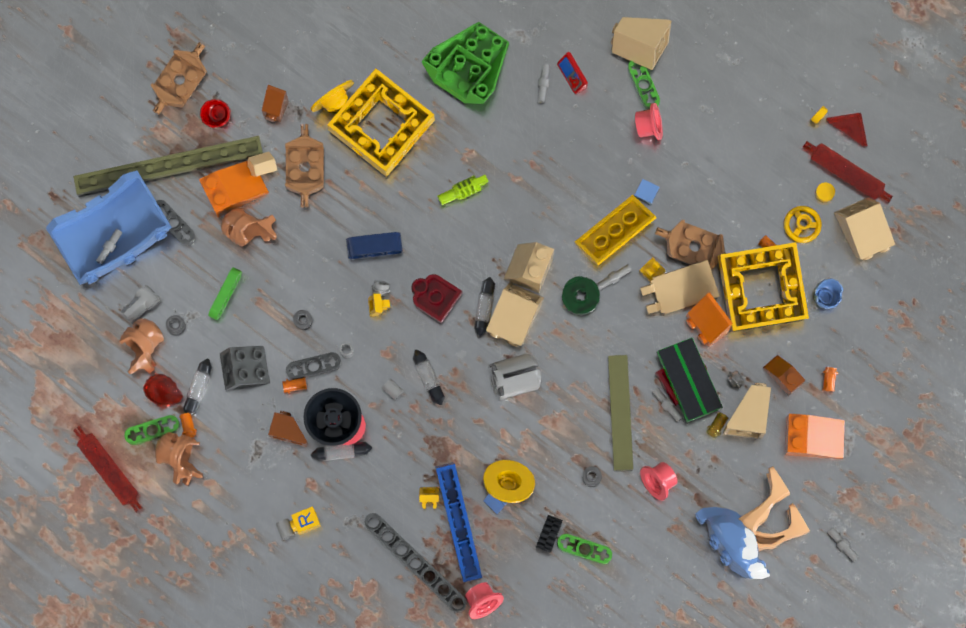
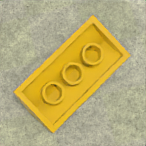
(615, 230)

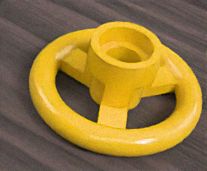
(802, 217)

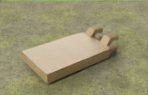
(681, 288)

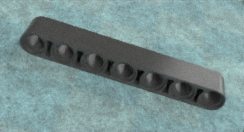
(410, 554)

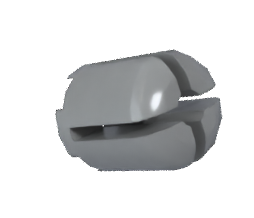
(515, 376)

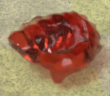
(162, 390)

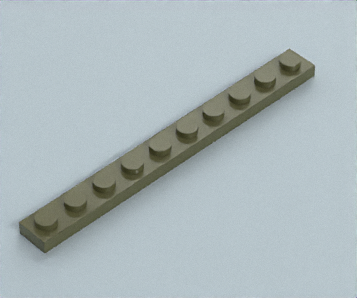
(170, 164)

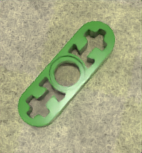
(644, 98)
(225, 293)
(139, 439)
(582, 541)

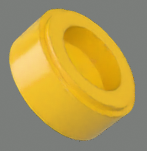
(819, 114)
(825, 192)

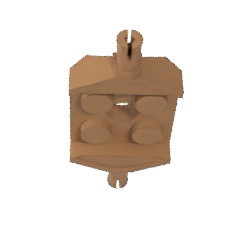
(181, 64)
(304, 151)
(683, 234)

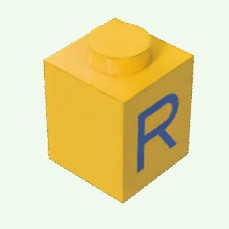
(304, 521)

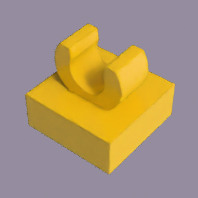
(652, 269)
(377, 305)
(429, 494)

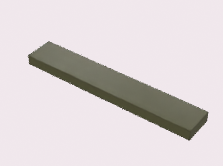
(620, 412)

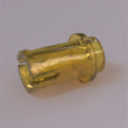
(717, 425)

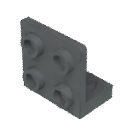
(244, 366)

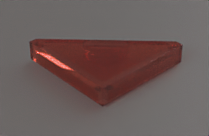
(851, 126)

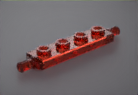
(847, 171)
(107, 469)

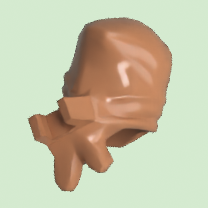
(243, 227)
(142, 340)
(176, 453)

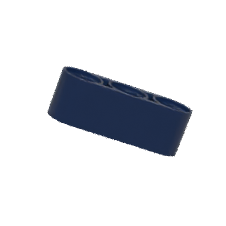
(374, 245)

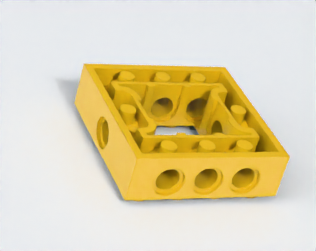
(372, 90)
(794, 300)

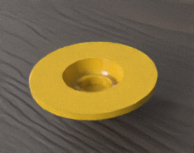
(334, 99)
(509, 481)

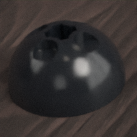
(324, 409)

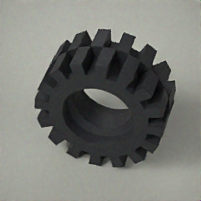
(549, 533)

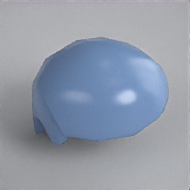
(828, 293)

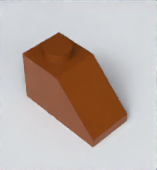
(274, 103)
(784, 374)
(286, 429)

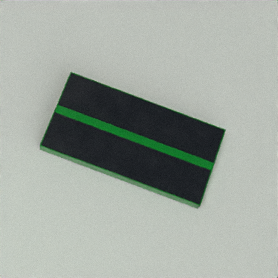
(689, 379)

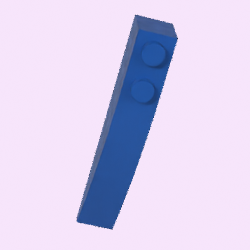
(458, 522)

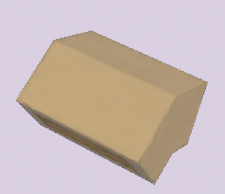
(261, 164)

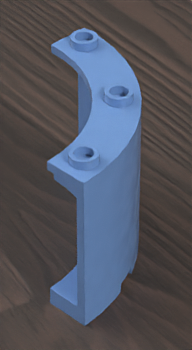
(125, 208)

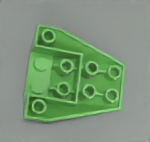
(468, 63)

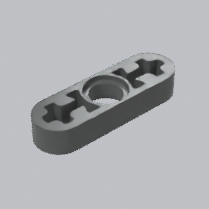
(186, 229)
(326, 358)

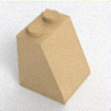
(641, 39)
(865, 228)
(530, 266)
(514, 314)
(752, 413)

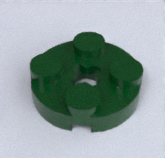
(581, 284)

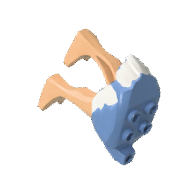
(737, 535)

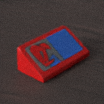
(572, 73)

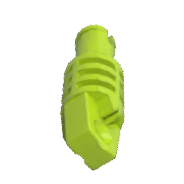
(463, 189)

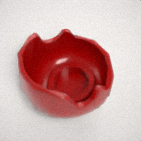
(215, 113)

